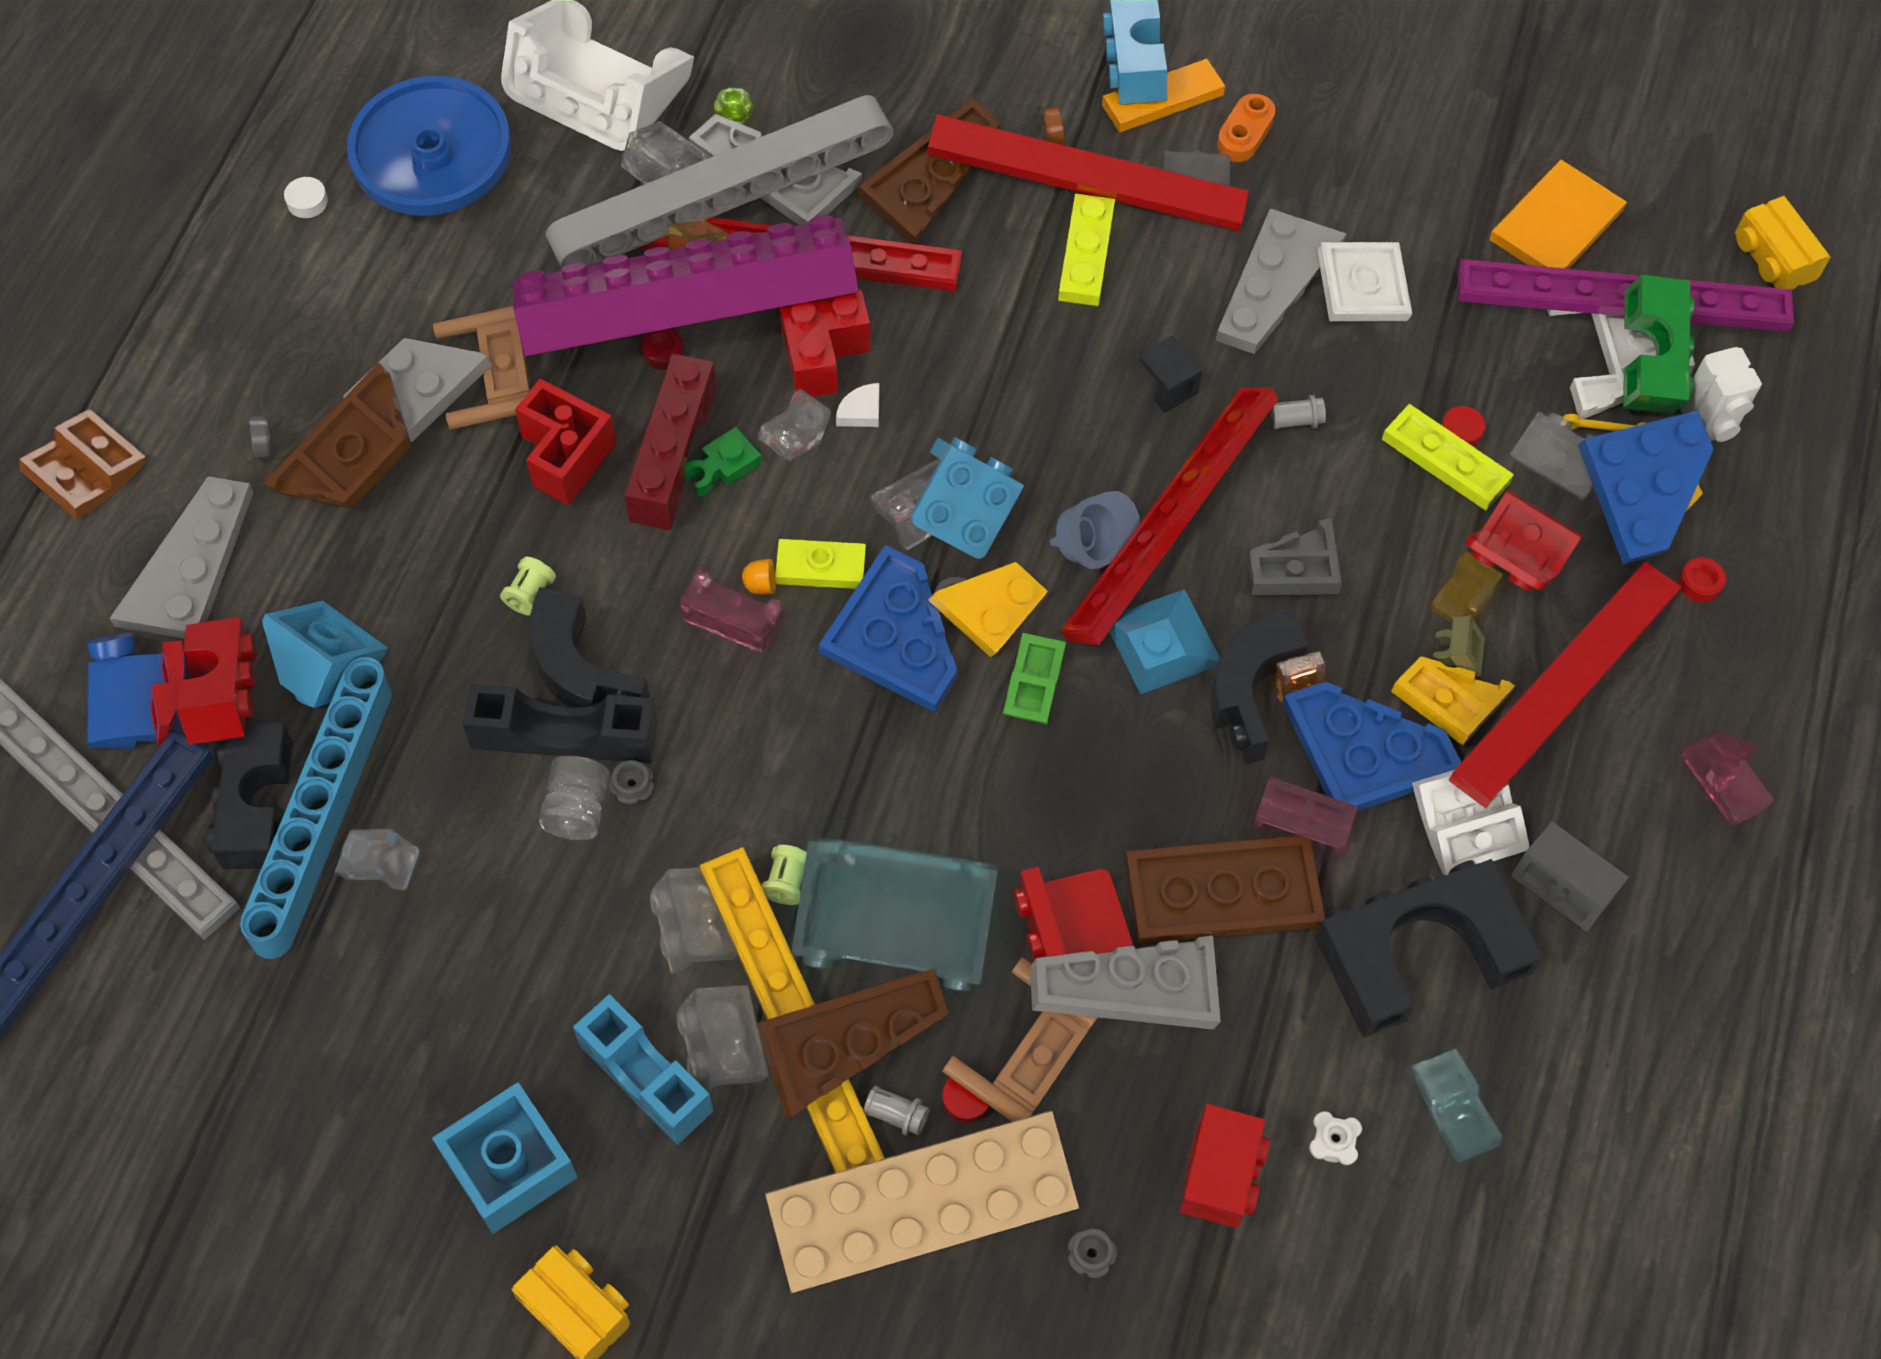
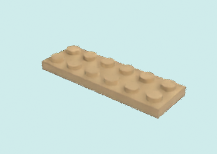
(921, 1201)

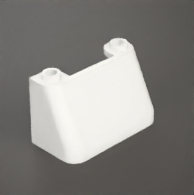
(582, 83)

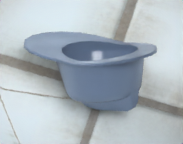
(1096, 529)

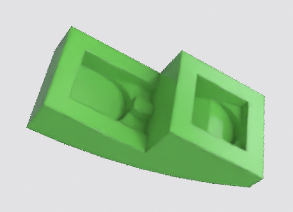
(1034, 678)

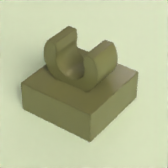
(1465, 644)

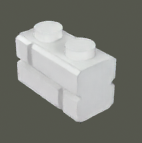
(1723, 392)

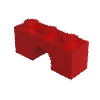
(217, 696)

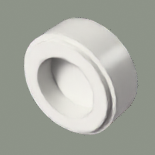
(305, 197)

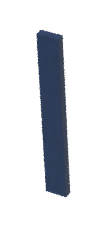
(96, 871)

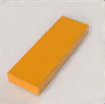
(1185, 89)

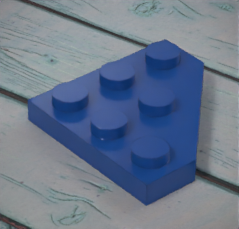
(1647, 480)
(894, 632)
(1365, 748)

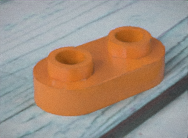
(1251, 122)

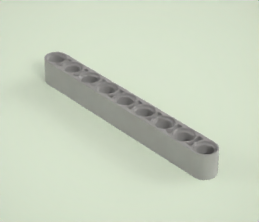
(721, 182)

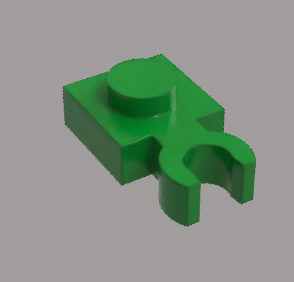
(724, 458)

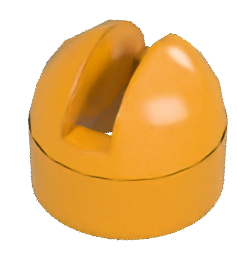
(760, 577)

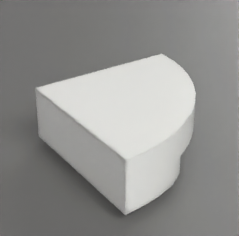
(860, 407)

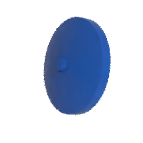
(429, 145)

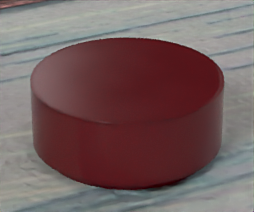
(659, 346)

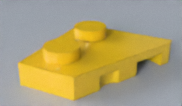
(990, 605)
(1450, 696)

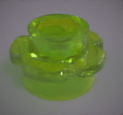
(733, 104)

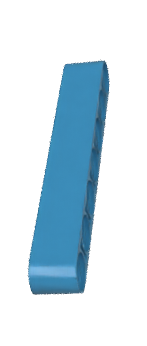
(318, 825)

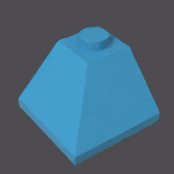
(1163, 642)
(314, 647)

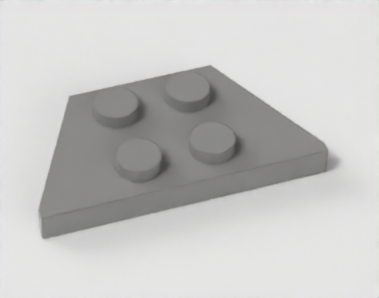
(429, 379)

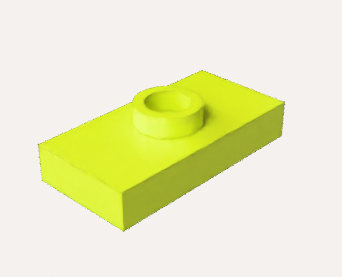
(820, 563)

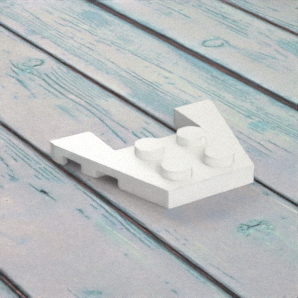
(1619, 349)

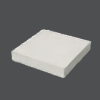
(1364, 281)

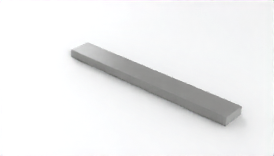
(91, 797)

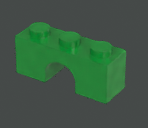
(1663, 312)

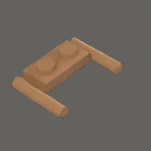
(506, 379)
(1031, 1066)

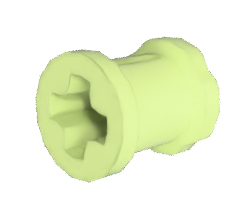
(525, 586)
(785, 875)

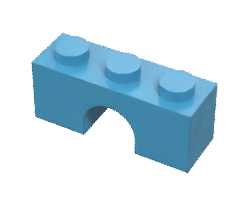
(1136, 51)
(653, 1083)

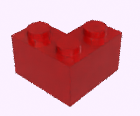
(818, 334)
(569, 440)
(1222, 1164)

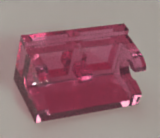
(730, 613)
(1306, 814)

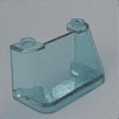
(895, 909)

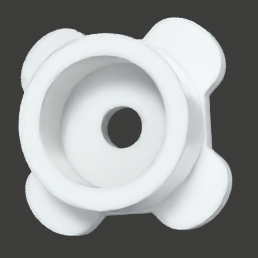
(1324, 1148)

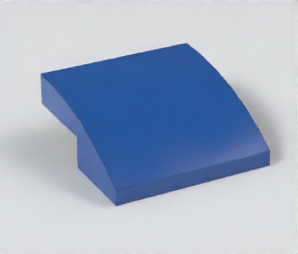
(121, 699)

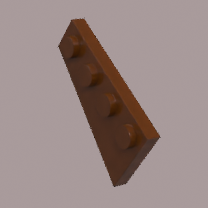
(918, 185)
(833, 1040)

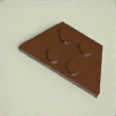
(349, 447)

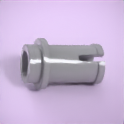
(1299, 413)
(896, 1110)

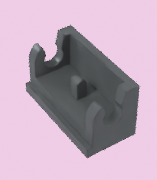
(1569, 876)

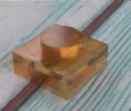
(1299, 673)

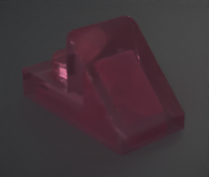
(1724, 772)

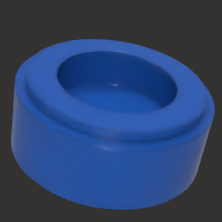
(111, 646)

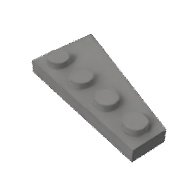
(798, 201)
(1273, 278)
(189, 564)
(1148, 985)

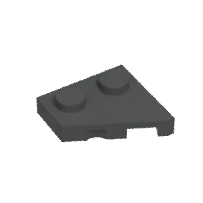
(1297, 564)

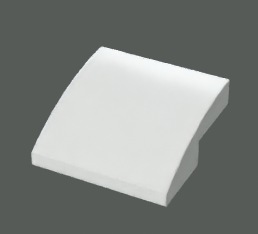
(1463, 828)

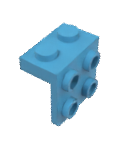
(965, 498)

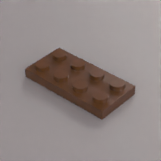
(1224, 889)

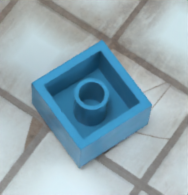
(505, 1157)

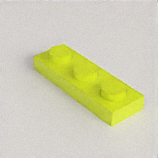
(1086, 249)
(1447, 457)

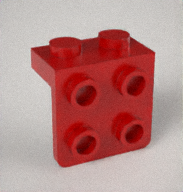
(1524, 542)
(1071, 914)

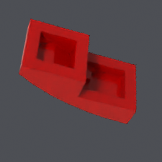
(165, 696)

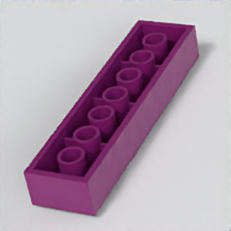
(683, 285)

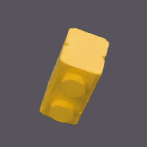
(1781, 244)
(572, 1304)

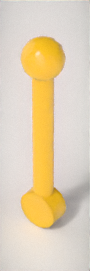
(1575, 420)

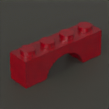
(660, 467)

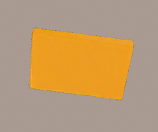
(1558, 219)

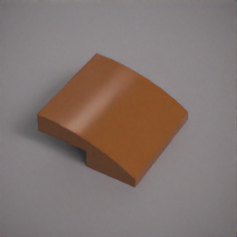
(82, 464)

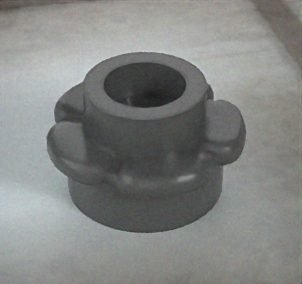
(629, 771)
(1098, 1241)

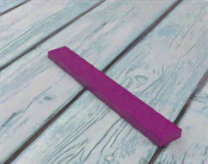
(1604, 294)

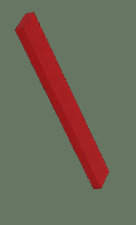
(1087, 172)
(876, 258)
(1168, 516)
(1564, 685)

